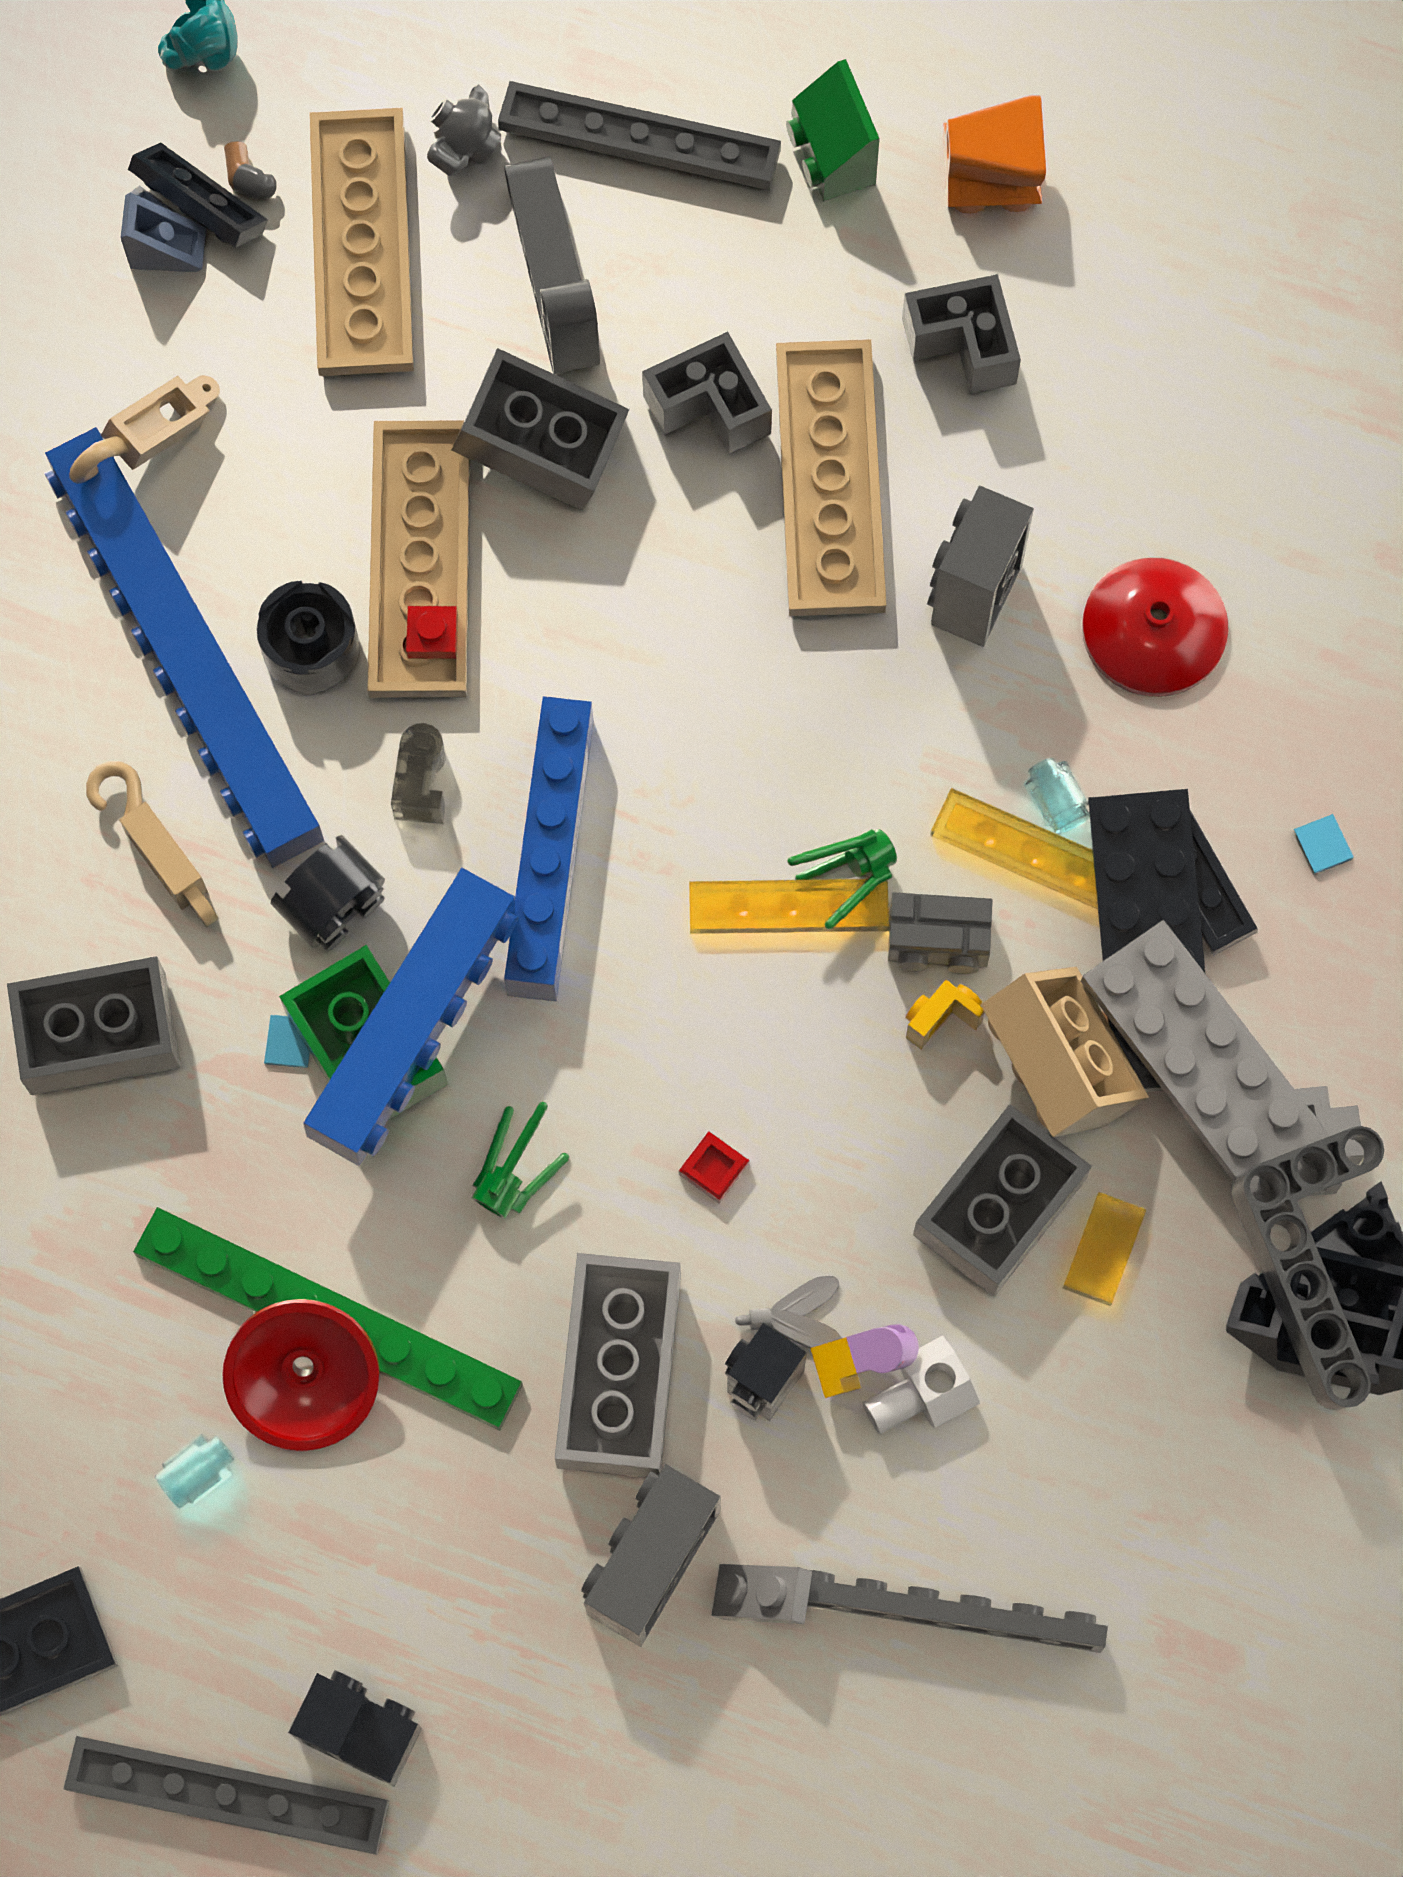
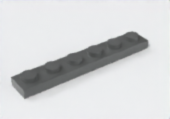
(639, 135)
(969, 1615)
(226, 1795)

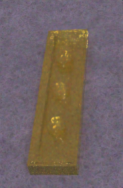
(1017, 846)
(783, 906)

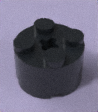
(323, 616)
(329, 893)

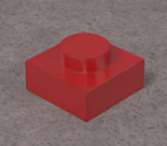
(432, 632)

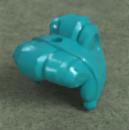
(201, 35)

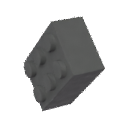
(540, 429)
(979, 564)
(93, 1025)
(1001, 1200)
(650, 1553)

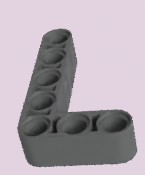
(560, 295)
(1304, 1258)

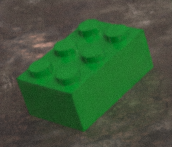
(333, 1009)

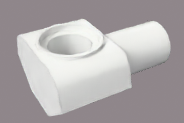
(914, 1396)

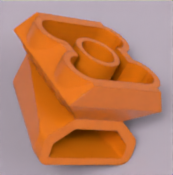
(995, 157)

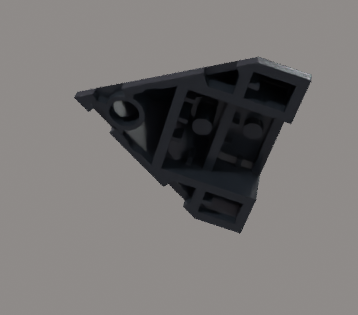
(1366, 1270)

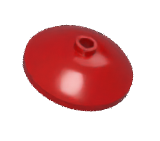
(1150, 653)
(297, 1405)

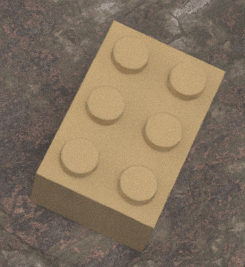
(1063, 1051)

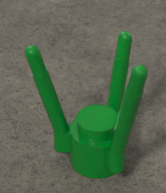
(865, 854)
(499, 1188)

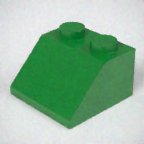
(835, 134)

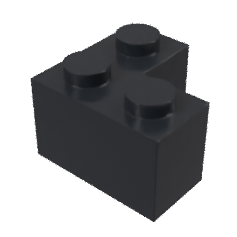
(354, 1730)

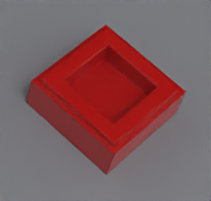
(714, 1167)

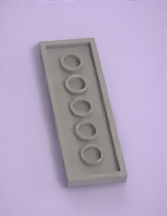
(1203, 1056)

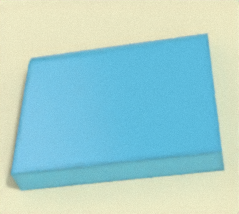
(1324, 844)
(285, 1044)

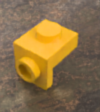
(929, 1014)

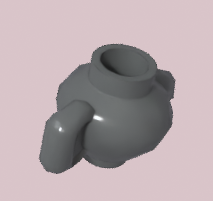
(462, 132)

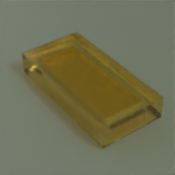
(1104, 1249)

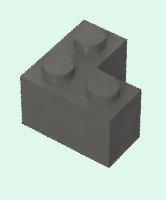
(967, 320)
(713, 383)

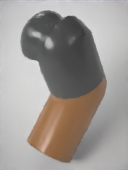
(245, 177)

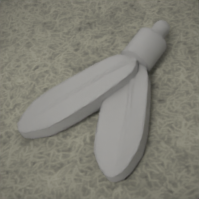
(789, 1313)

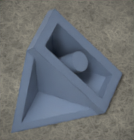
(159, 236)

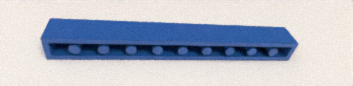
(187, 655)

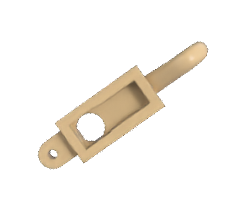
(142, 430)
(153, 841)

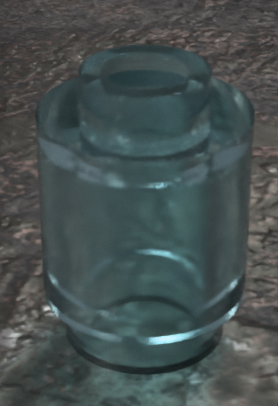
(1057, 795)
(195, 1470)

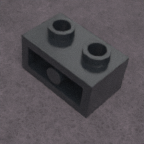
(763, 1372)

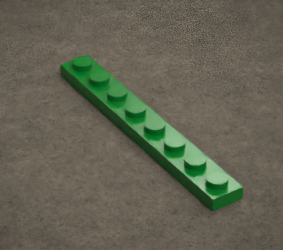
(258, 1283)

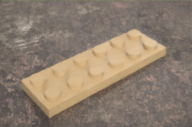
(361, 242)
(830, 478)
(417, 553)

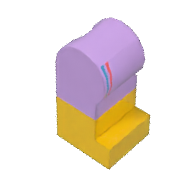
(876, 1350)

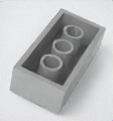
(618, 1365)

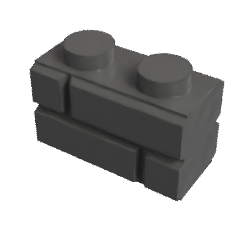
(939, 931)

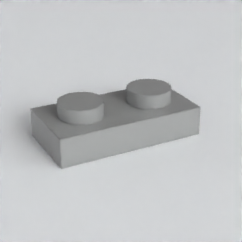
(762, 1593)

